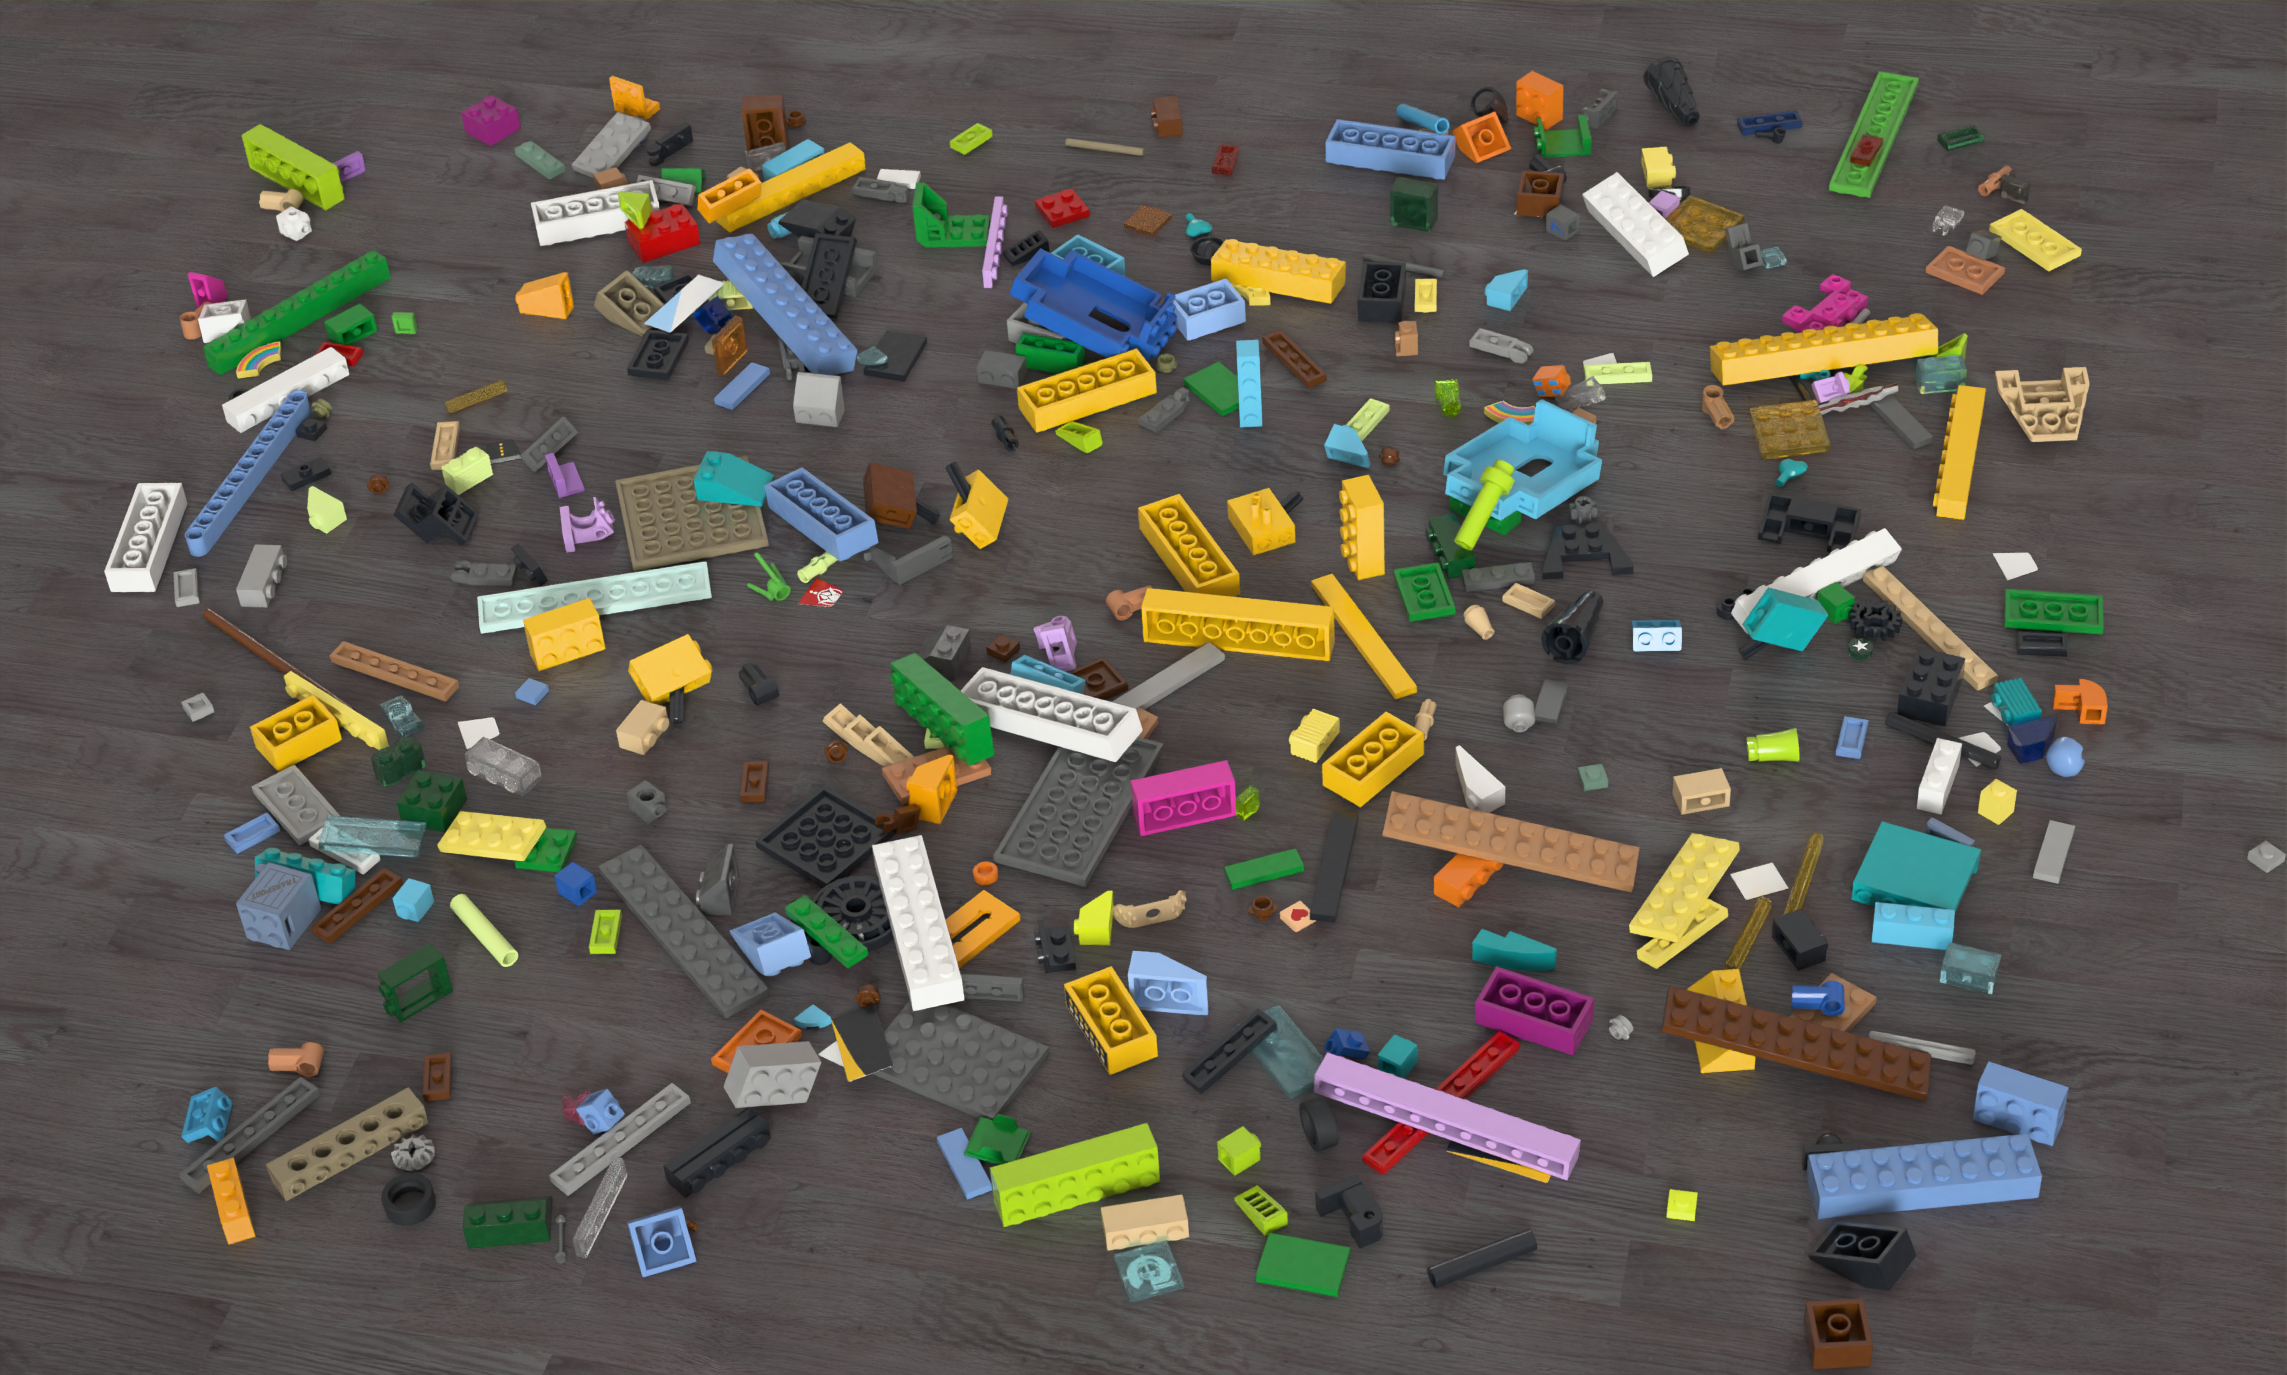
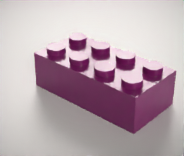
(1534, 1010)

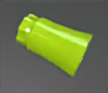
(1774, 746)

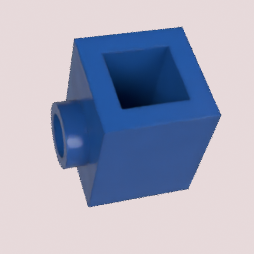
(575, 883)

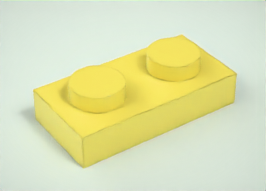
(1425, 295)

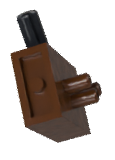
(891, 497)

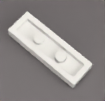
(358, 861)

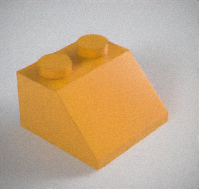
(933, 788)

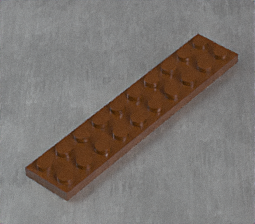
(1796, 1043)

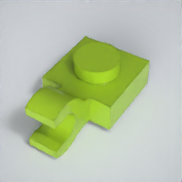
(1857, 378)

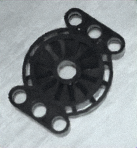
(858, 908)

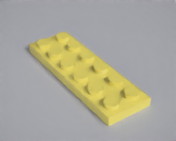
(1684, 887)

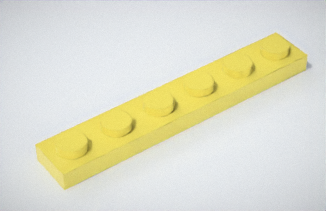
(345, 716)

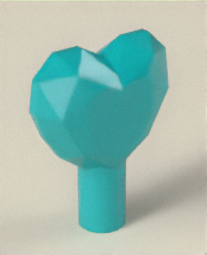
(1197, 227)
(1790, 469)

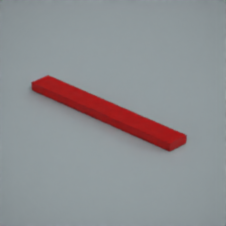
(1460, 1084)

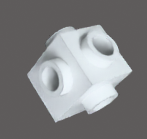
(294, 223)

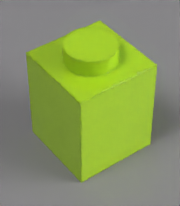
(1239, 1150)

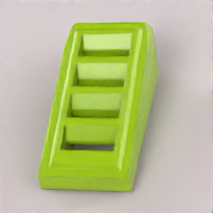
(1082, 437)
(1268, 1224)

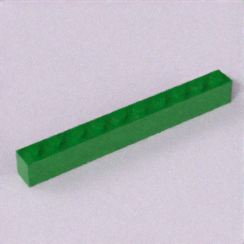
(297, 311)

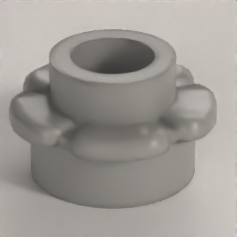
(1620, 1027)

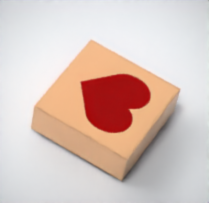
(1296, 916)

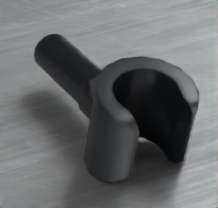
(1777, 136)

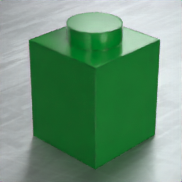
(1836, 602)

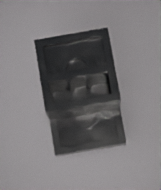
(436, 513)

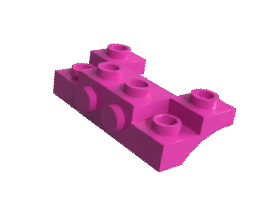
(1835, 310)

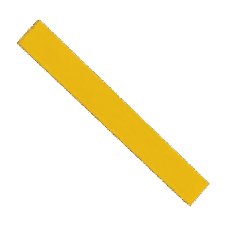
(1364, 637)

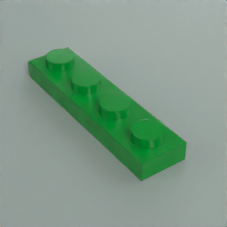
(826, 931)

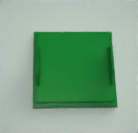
(997, 1140)

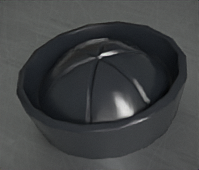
(1204, 249)

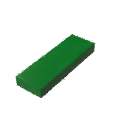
(1264, 869)

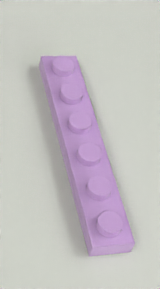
(994, 244)

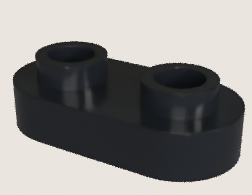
(1680, 191)
(1727, 603)

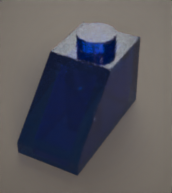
(2031, 739)

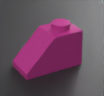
(207, 289)

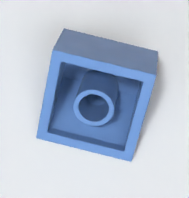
(661, 1241)

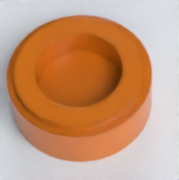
(985, 873)

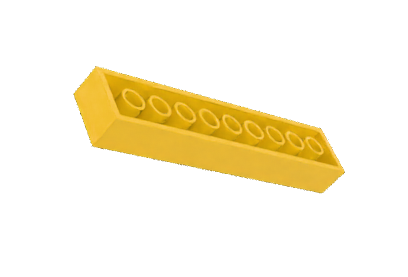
(1823, 349)

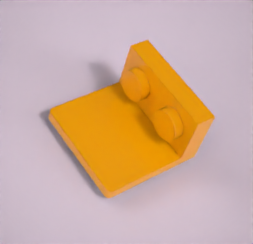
(630, 99)

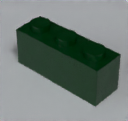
(1451, 557)

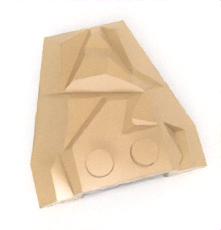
(2046, 408)

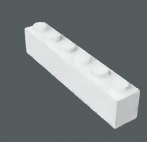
(267, 397)

